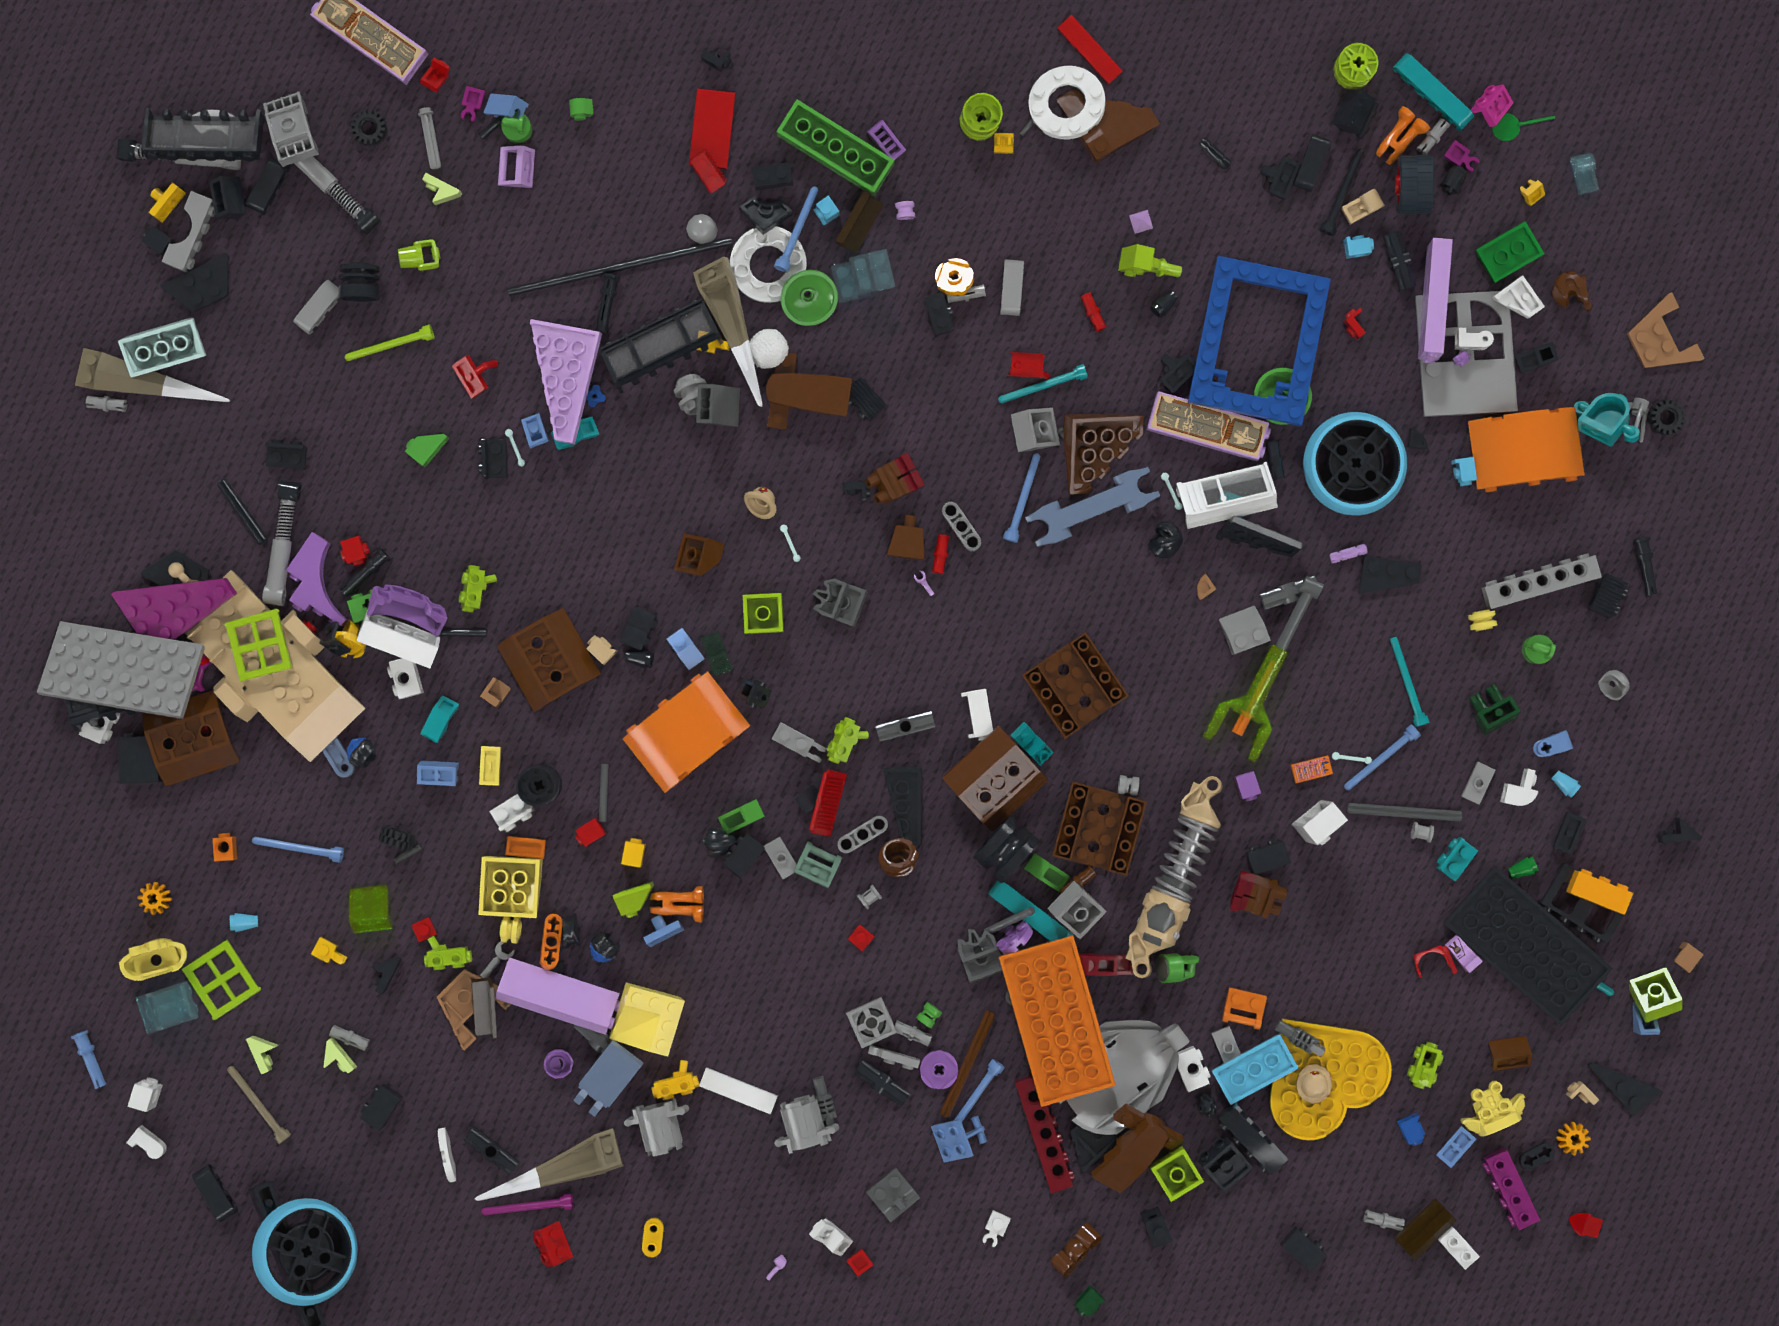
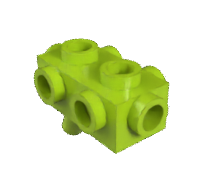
(474, 583)
(845, 737)
(441, 956)
(1424, 1070)

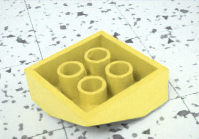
(510, 886)
(647, 1019)

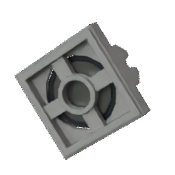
(871, 1021)

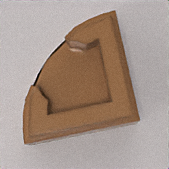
(1205, 587)

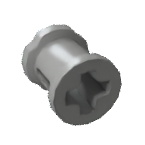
(1422, 832)
(869, 897)

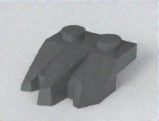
(840, 601)
(979, 956)

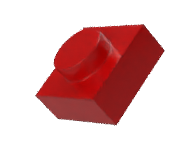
(424, 929)
(861, 937)
(860, 1262)

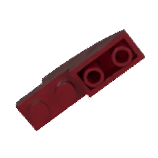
(1105, 964)

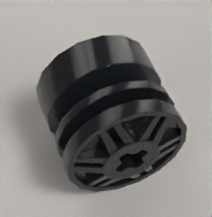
(359, 282)
(529, 790)

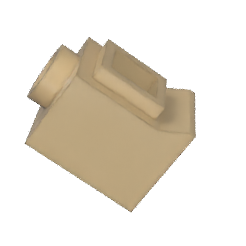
(601, 649)

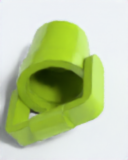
(413, 258)

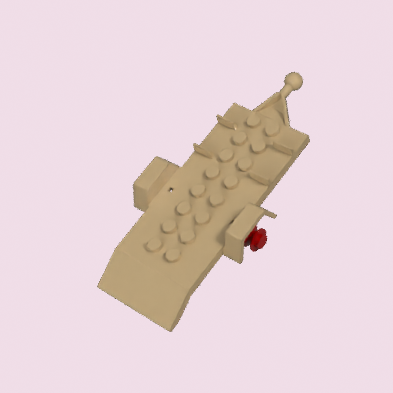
(298, 702)

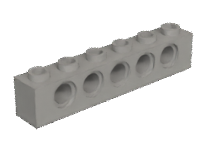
(1589, 571)

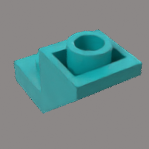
(586, 430)
(438, 719)
(1032, 743)

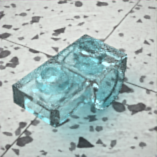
(1584, 174)

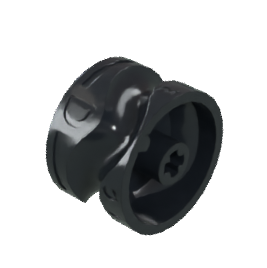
(1006, 848)

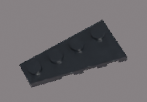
(1258, 536)
(906, 799)

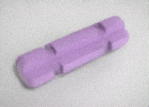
(1348, 553)

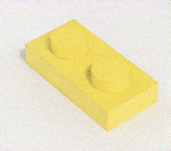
(490, 765)

